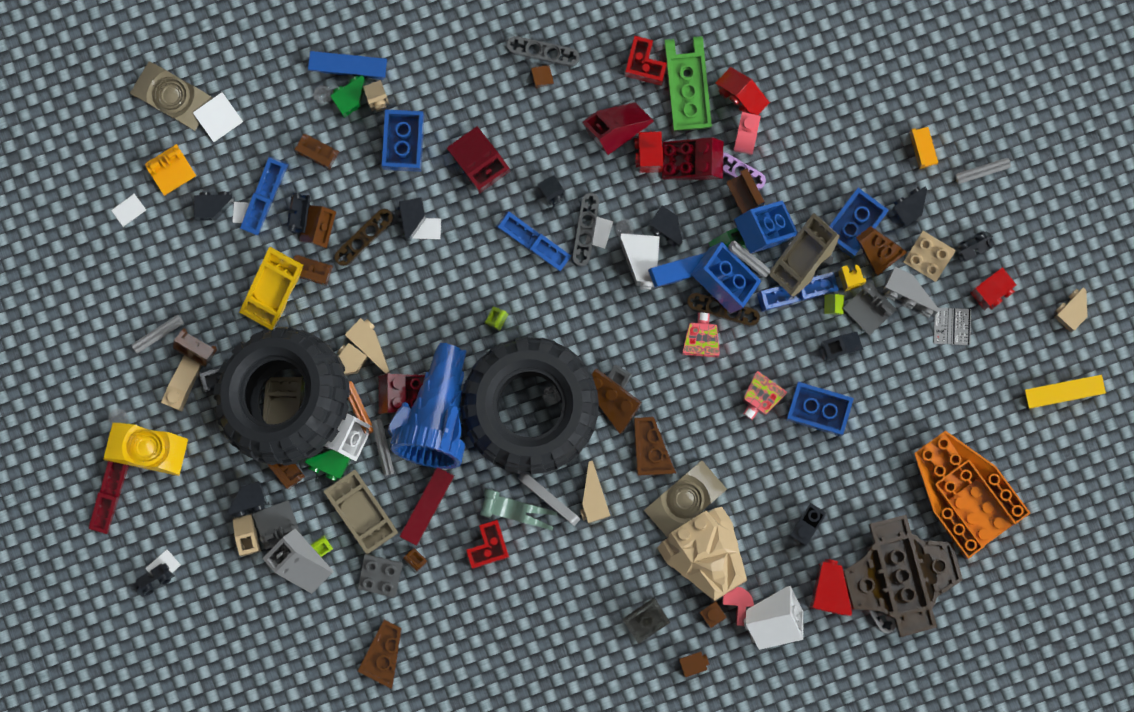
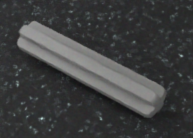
(983, 170)
(749, 259)
(157, 334)
(382, 447)

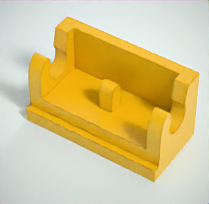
(851, 280)

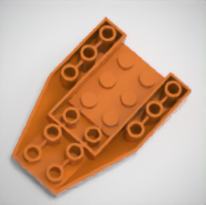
(967, 493)

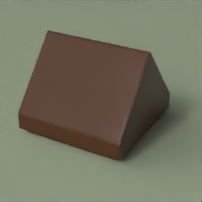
(414, 560)

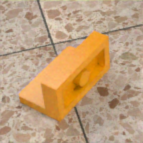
(923, 147)

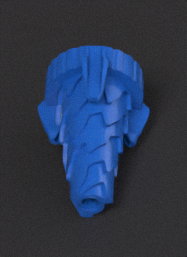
(432, 427)

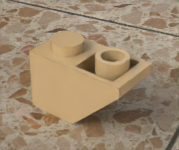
(376, 96)
(1073, 312)
(352, 359)
(245, 535)

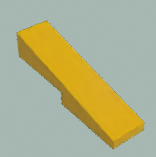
(1065, 391)

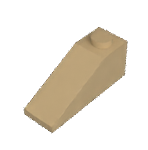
(367, 341)
(181, 384)
(593, 501)

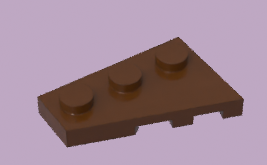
(879, 249)
(615, 401)
(650, 449)
(382, 655)

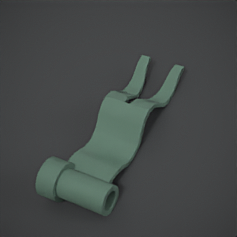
(512, 509)

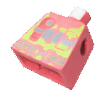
(702, 338)
(762, 396)

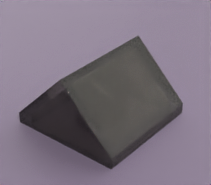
(646, 620)

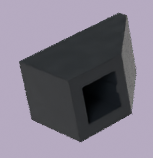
(552, 191)
(211, 207)
(911, 208)
(412, 215)
(667, 225)
(841, 346)
(248, 497)
(807, 524)

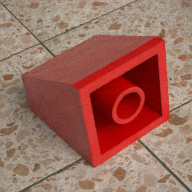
(830, 589)

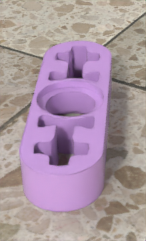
(755, 173)

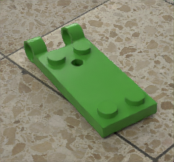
(688, 94)

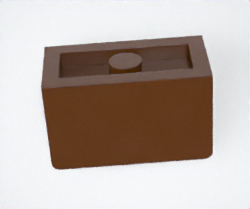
(745, 192)
(318, 226)

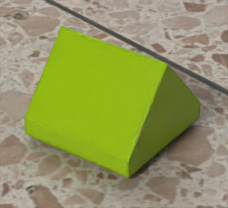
(834, 304)
(496, 318)
(321, 545)

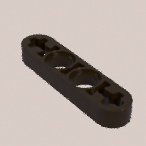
(361, 234)
(722, 313)

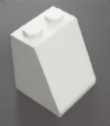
(641, 255)
(350, 438)
(775, 620)

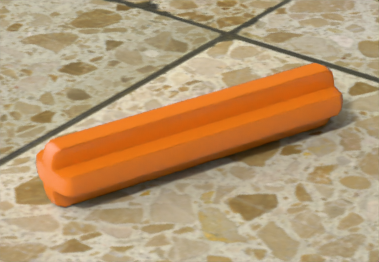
(358, 407)

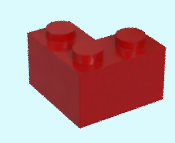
(639, 64)
(742, 92)
(650, 152)
(990, 291)
(492, 550)

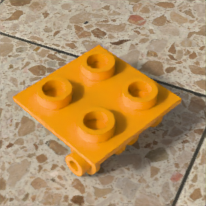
(170, 169)

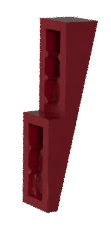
(108, 497)
(427, 506)

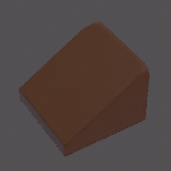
(542, 76)

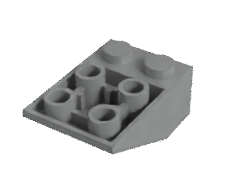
(907, 289)
(298, 562)

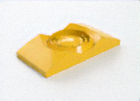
(271, 288)
(146, 448)

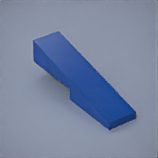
(347, 65)
(264, 195)
(533, 241)
(674, 271)
(779, 297)

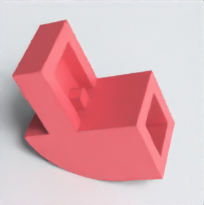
(747, 133)
(740, 598)

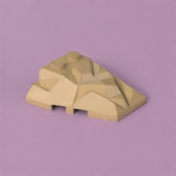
(706, 553)

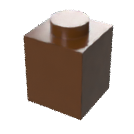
(712, 615)
(694, 663)

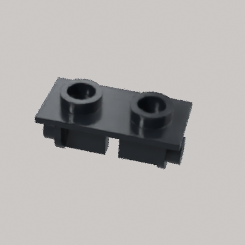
(298, 221)
(966, 249)
(161, 576)

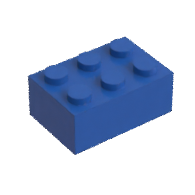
(403, 140)
(854, 218)
(766, 227)
(726, 277)
(819, 409)

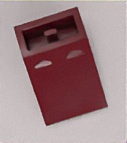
(616, 125)
(478, 159)
(693, 159)
(396, 389)

